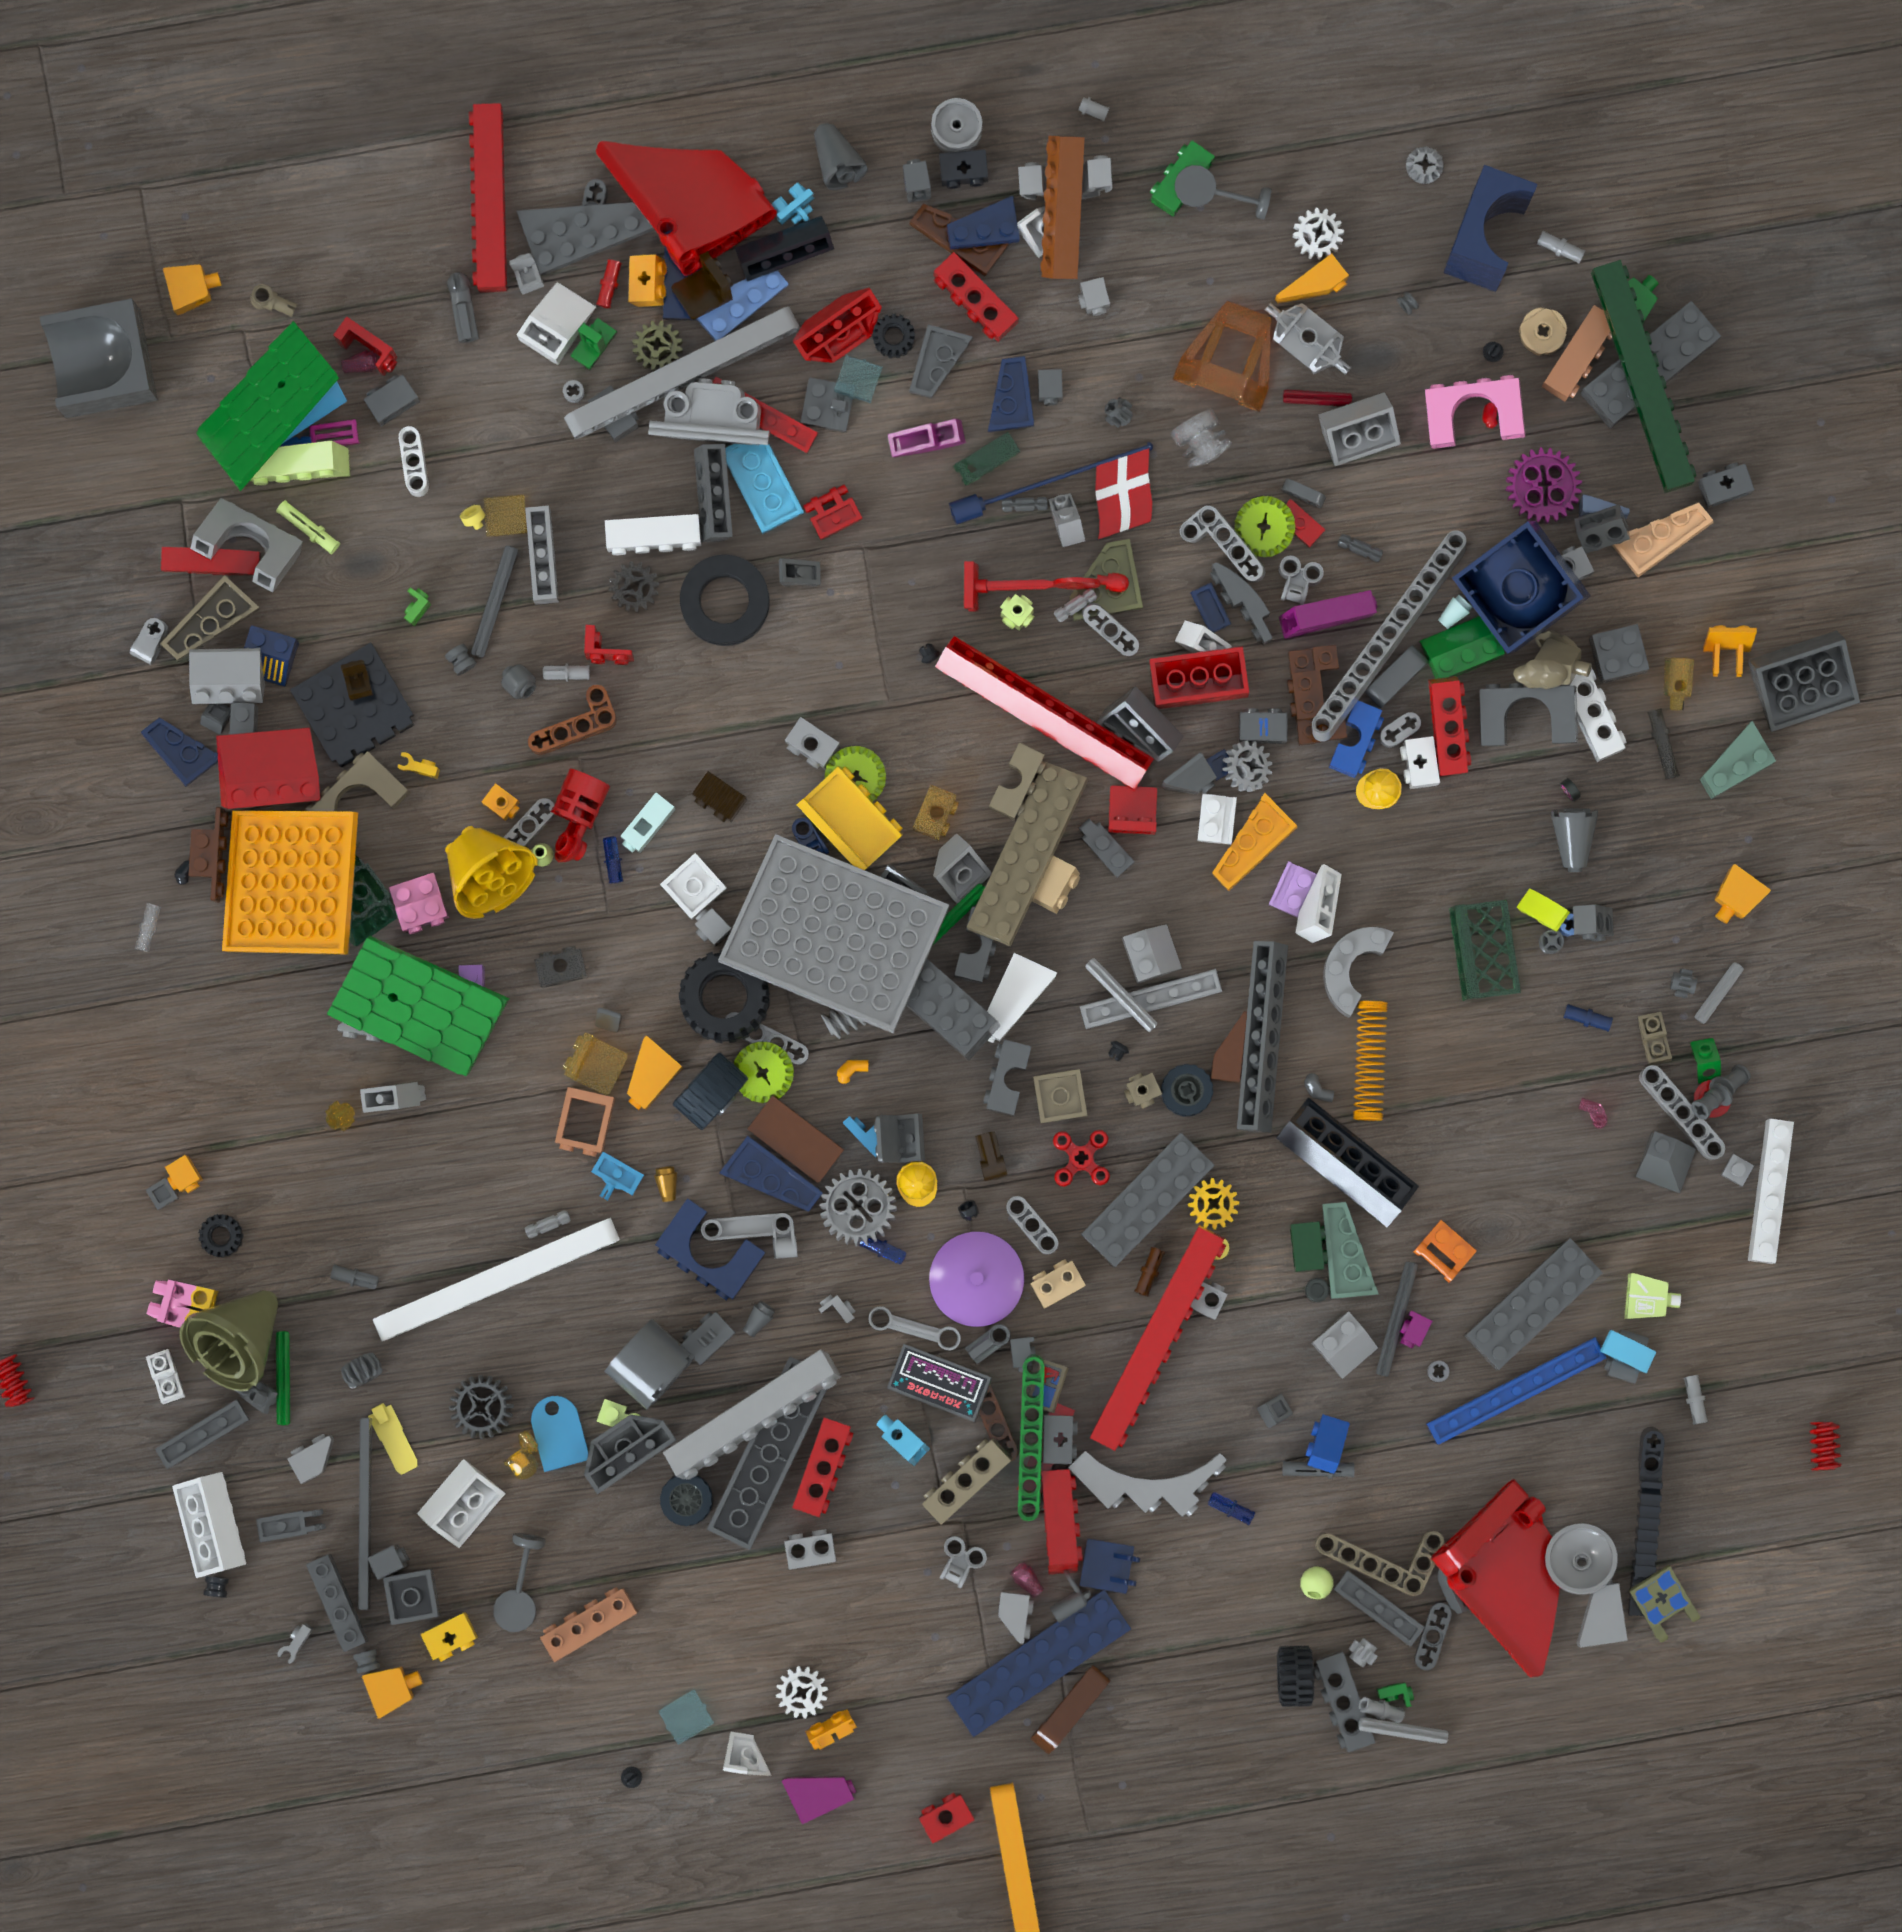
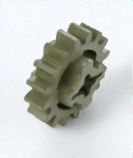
(667, 347)

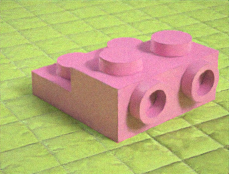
(419, 903)

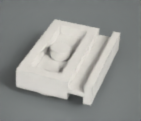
(1216, 819)

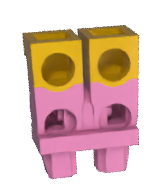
(177, 1299)

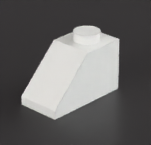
(1199, 638)

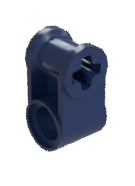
(811, 839)

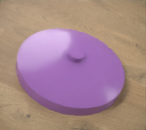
(976, 1279)

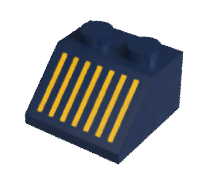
(276, 652)

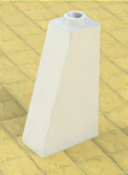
(1017, 992)

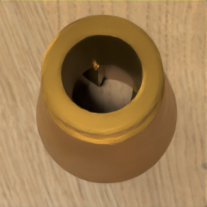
(666, 1181)

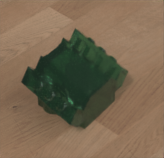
(370, 904)

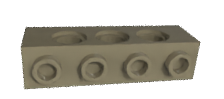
(997, 1458)

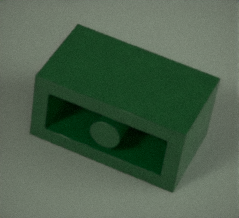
(1307, 1246)

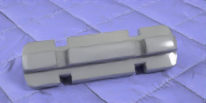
(1075, 605)
(547, 1224)

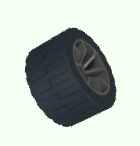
(710, 1091)

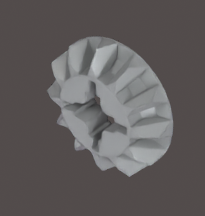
(1416, 171)

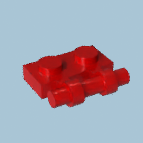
(835, 518)

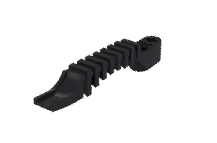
(1649, 1508)

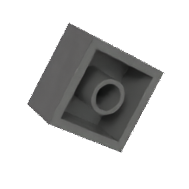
(1619, 653)
(412, 1596)

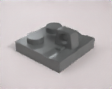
(825, 407)

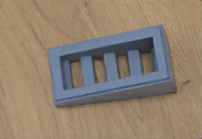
(1591, 504)

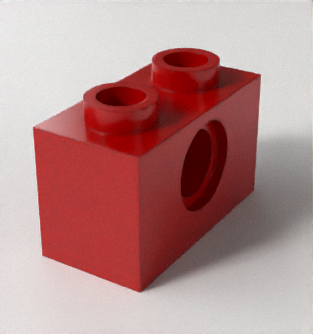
(935, 1828)

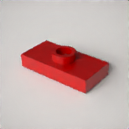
(1305, 526)

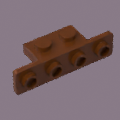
(207, 853)

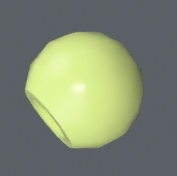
(1316, 1582)

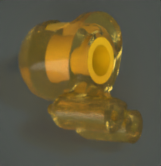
(522, 1461)

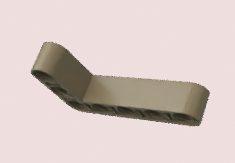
(1382, 1565)

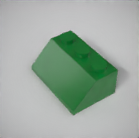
(1461, 649)

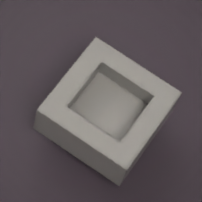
(1737, 1170)

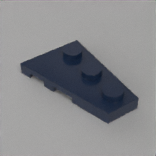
(985, 227)
(1012, 397)

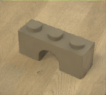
(1010, 801)

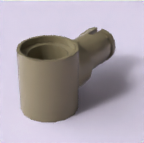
(274, 301)

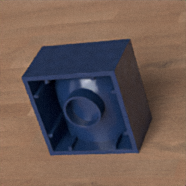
(1521, 586)

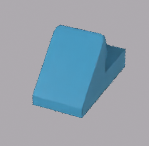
(868, 1139)

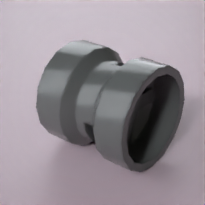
(460, 659)

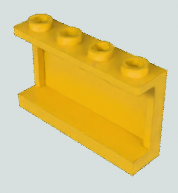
(850, 818)

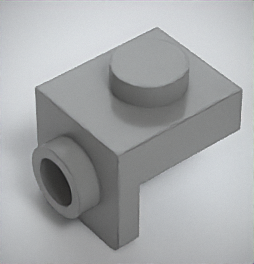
(526, 273)
(844, 1309)

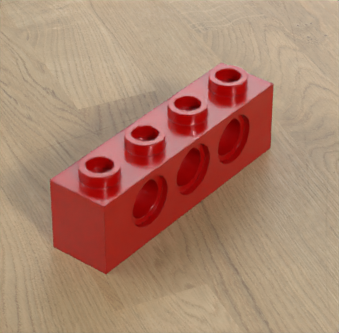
(955, 267)
(1440, 690)
(804, 1500)

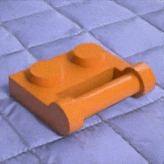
(1450, 1245)

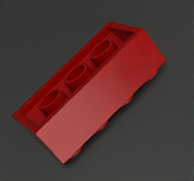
(1199, 678)

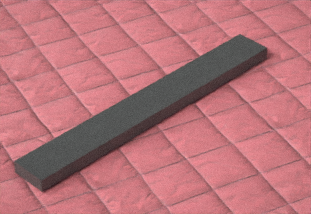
(365, 1481)

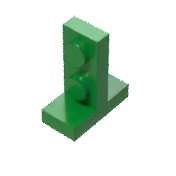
(593, 342)

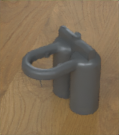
(1071, 1603)

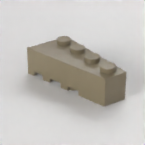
(215, 614)

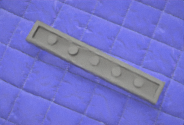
(1153, 998)

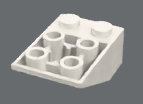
(555, 323)

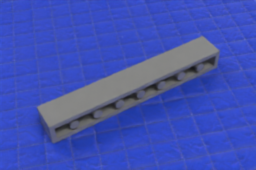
(752, 1415)

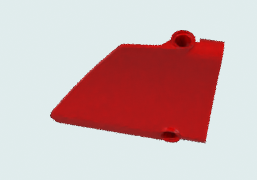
(693, 194)
(1506, 1574)

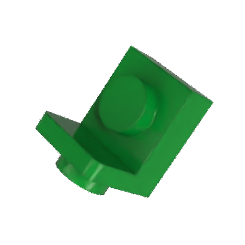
(1392, 1691)

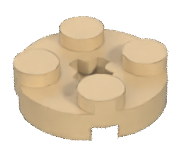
(1546, 318)

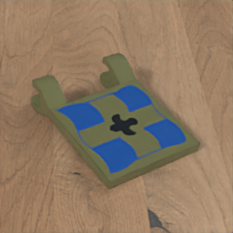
(1662, 1598)

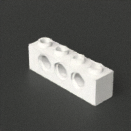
(1589, 725)

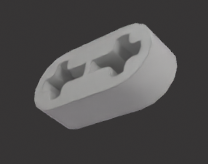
(1397, 724)

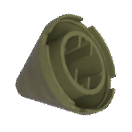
(232, 1339)

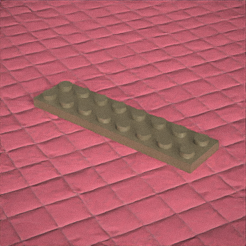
(1027, 854)

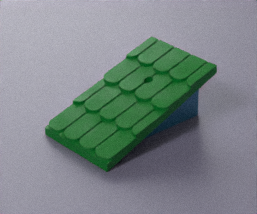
(270, 405)
(417, 1006)

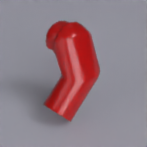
(1490, 415)

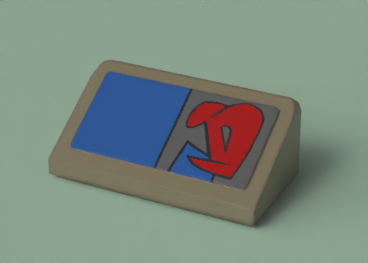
(1053, 1383)

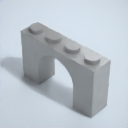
(230, 521)

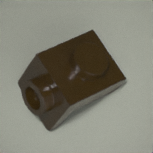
(356, 679)

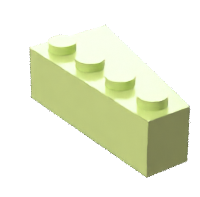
(305, 463)

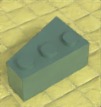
(1740, 761)

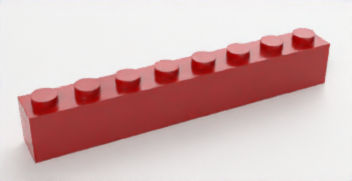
(489, 197)

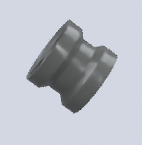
(1554, 939)
(366, 1661)

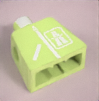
(1648, 1297)

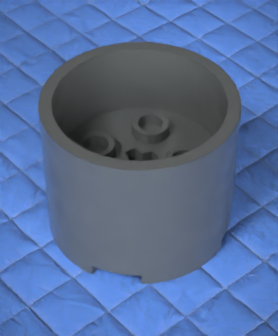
(649, 1364)

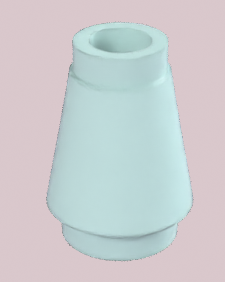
(1455, 611)

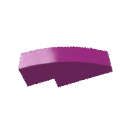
(927, 438)

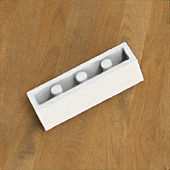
(653, 533)

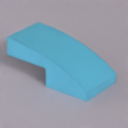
(1628, 1351)

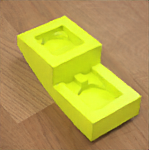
(1543, 909)

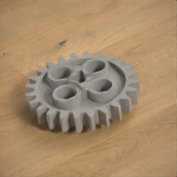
(842, 1221)

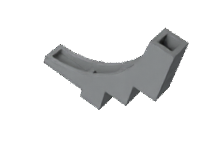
(1177, 1491)

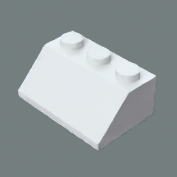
(461, 1503)

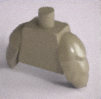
(1554, 664)

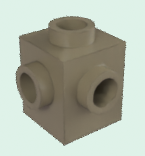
(1149, 1084)

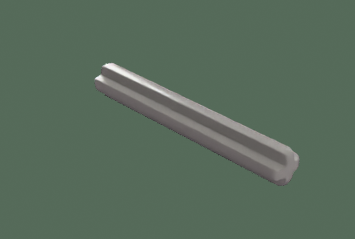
(1121, 994)
(1403, 1730)

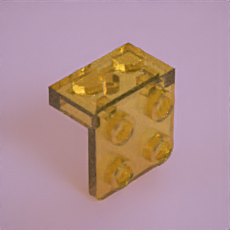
(595, 1064)

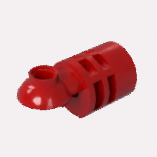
(578, 813)

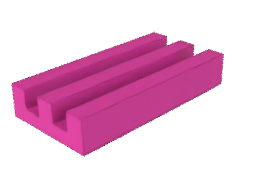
(344, 442)

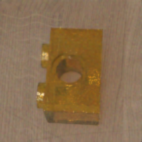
(940, 799)

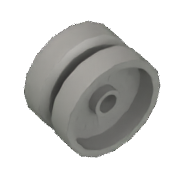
(944, 123)

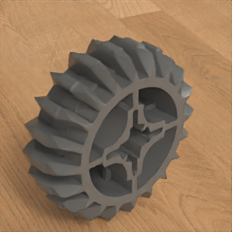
(468, 1390)

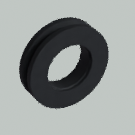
(719, 567)

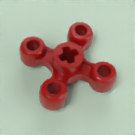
(1073, 1151)

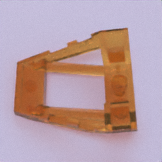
(1221, 380)

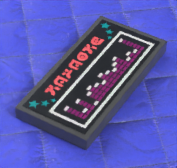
(939, 1383)

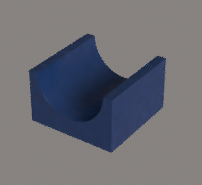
(1471, 255)

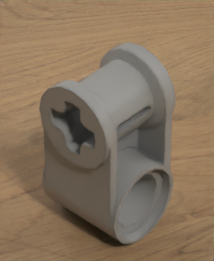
(147, 644)

